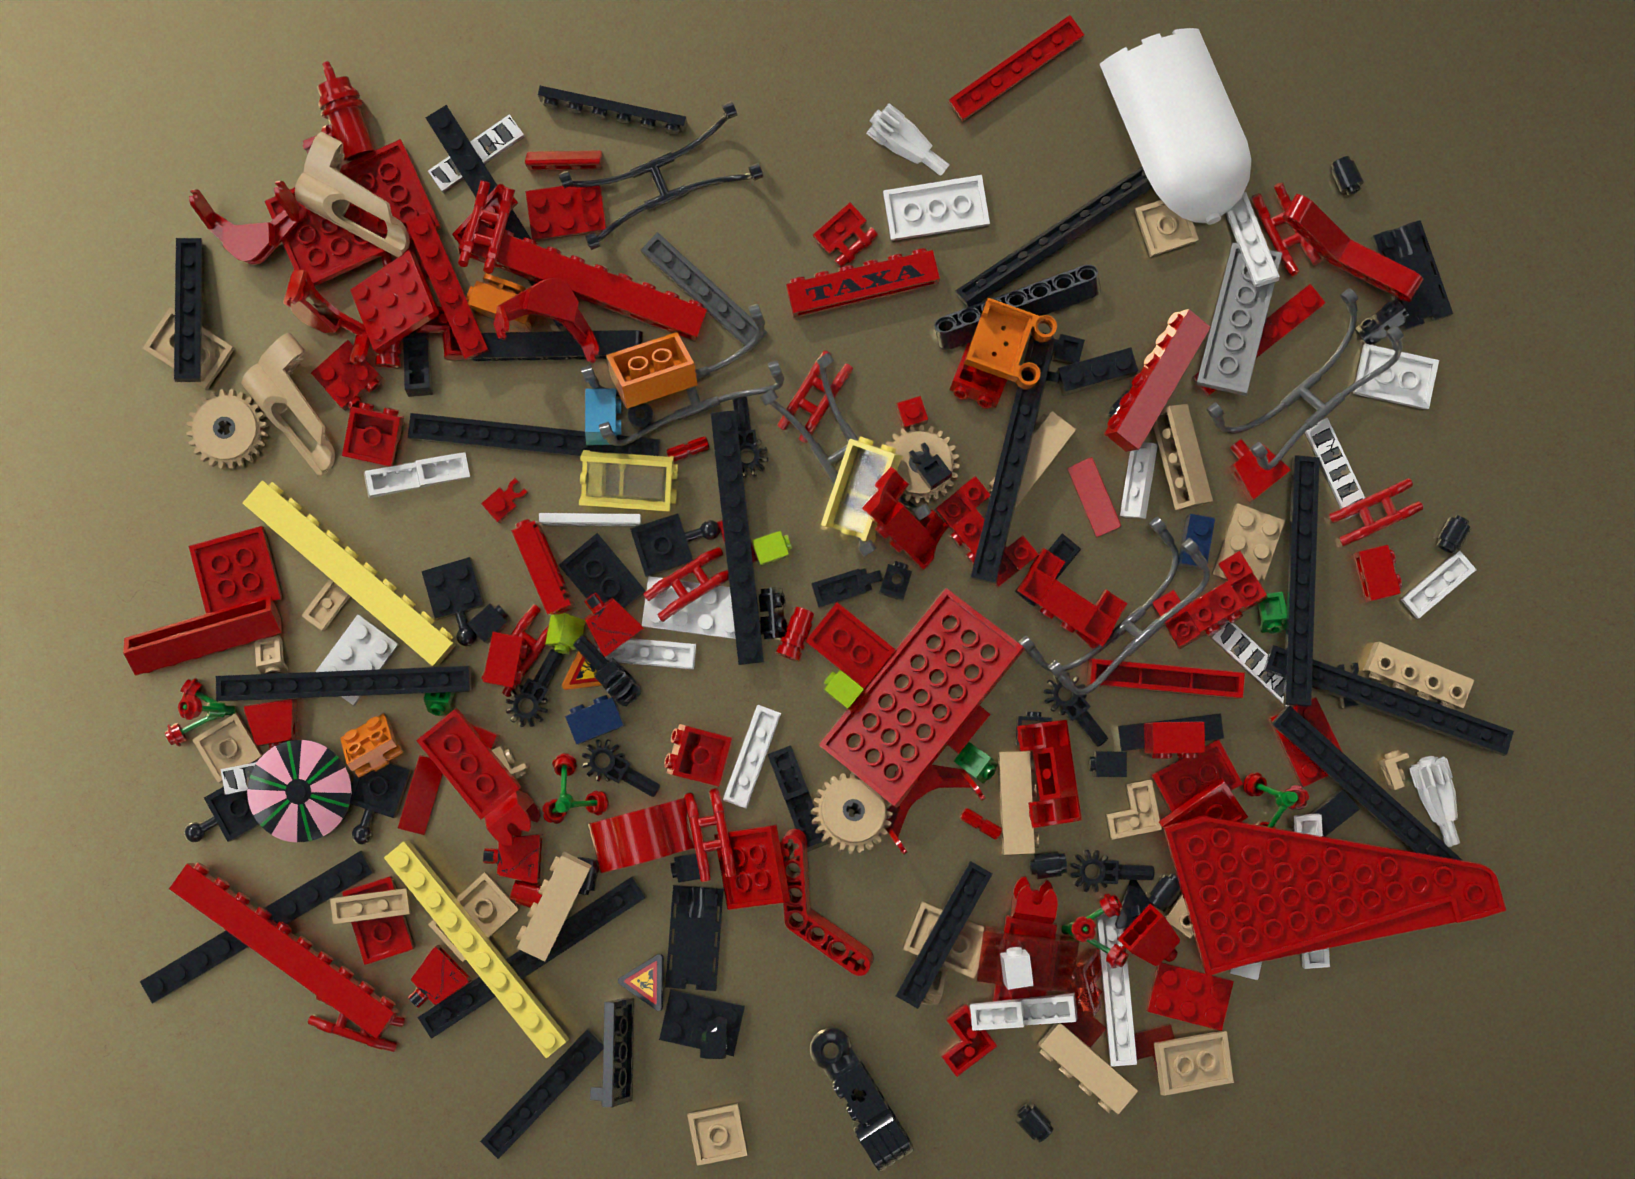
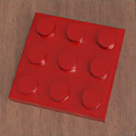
(394, 302)
(235, 569)
(758, 869)

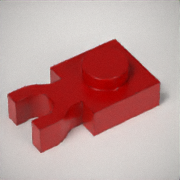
(501, 502)

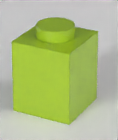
(772, 547)
(564, 631)
(842, 688)

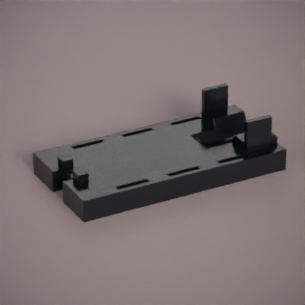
(1411, 249)
(694, 937)
(617, 1054)

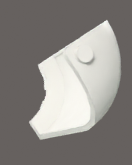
(1181, 124)

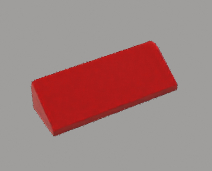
(564, 160)
(1094, 497)
(421, 796)

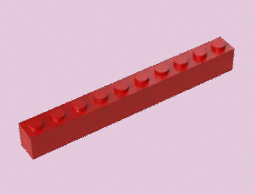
(594, 283)
(284, 949)

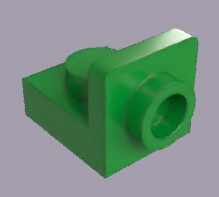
(1273, 613)
(439, 703)
(976, 763)

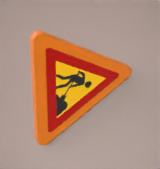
(580, 674)

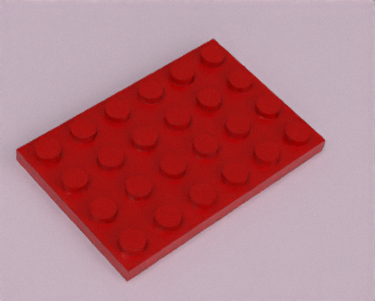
(330, 250)

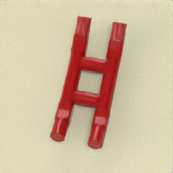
(480, 214)
(1270, 227)
(816, 411)
(1362, 507)
(674, 580)
(535, 645)
(702, 847)
(359, 1036)

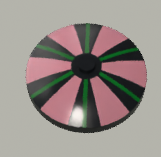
(299, 791)

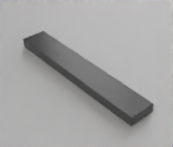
(701, 289)

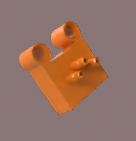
(1002, 339)

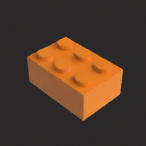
(652, 370)

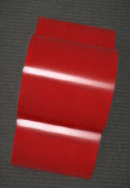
(641, 835)

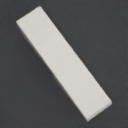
(416, 474)
(1023, 1012)

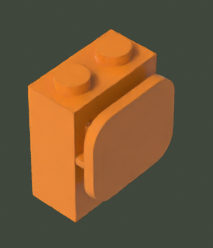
(486, 297)

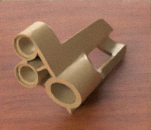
(330, 194)
(276, 392)

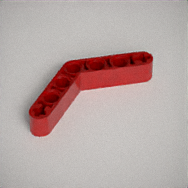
(1347, 254)
(813, 919)

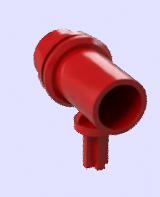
(343, 110)

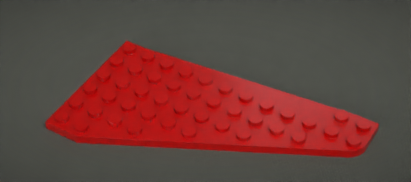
(1290, 893)

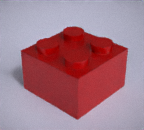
(1182, 738)

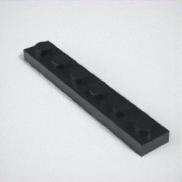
(622, 112)
(188, 310)
(943, 935)
(543, 1093)

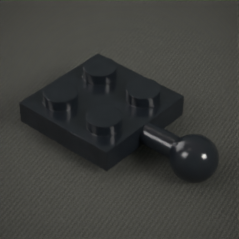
(665, 545)
(452, 592)
(379, 793)
(229, 812)

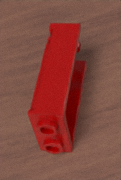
(542, 567)

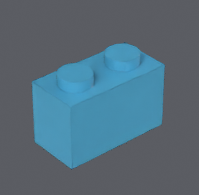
(601, 407)

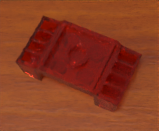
(1050, 958)

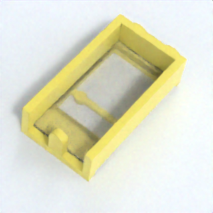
(628, 481)
(855, 486)

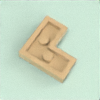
(1141, 817)

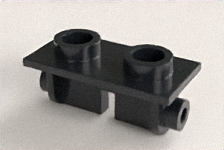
(1391, 314)
(773, 601)

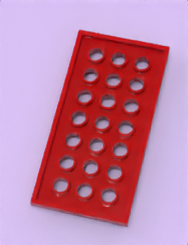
(943, 729)

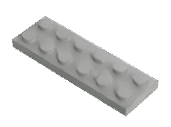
(1236, 328)

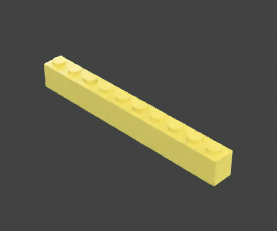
(349, 574)
(476, 948)

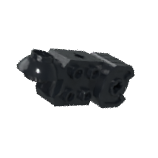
(877, 1124)

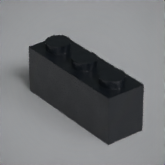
(1097, 371)

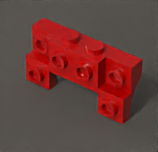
(897, 523)
(967, 523)
(1060, 601)
(1215, 607)
(1054, 773)

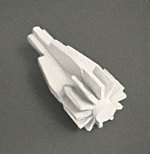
(904, 138)
(1438, 794)

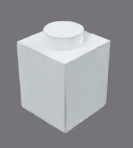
(1016, 968)

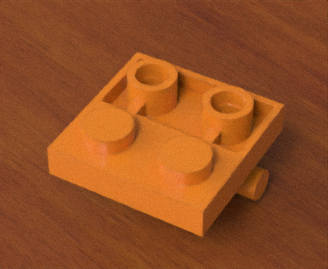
(370, 746)

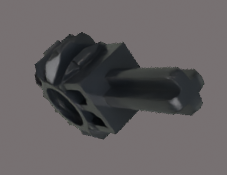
(748, 438)
(609, 673)
(535, 691)
(1076, 709)
(618, 769)
(1108, 871)

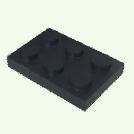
(599, 570)
(689, 1016)

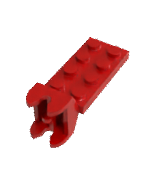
(480, 777)
(1031, 915)

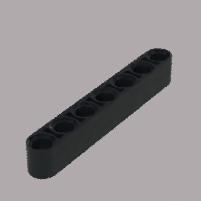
(1038, 298)
(553, 345)

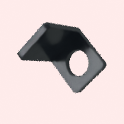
(1030, 716)

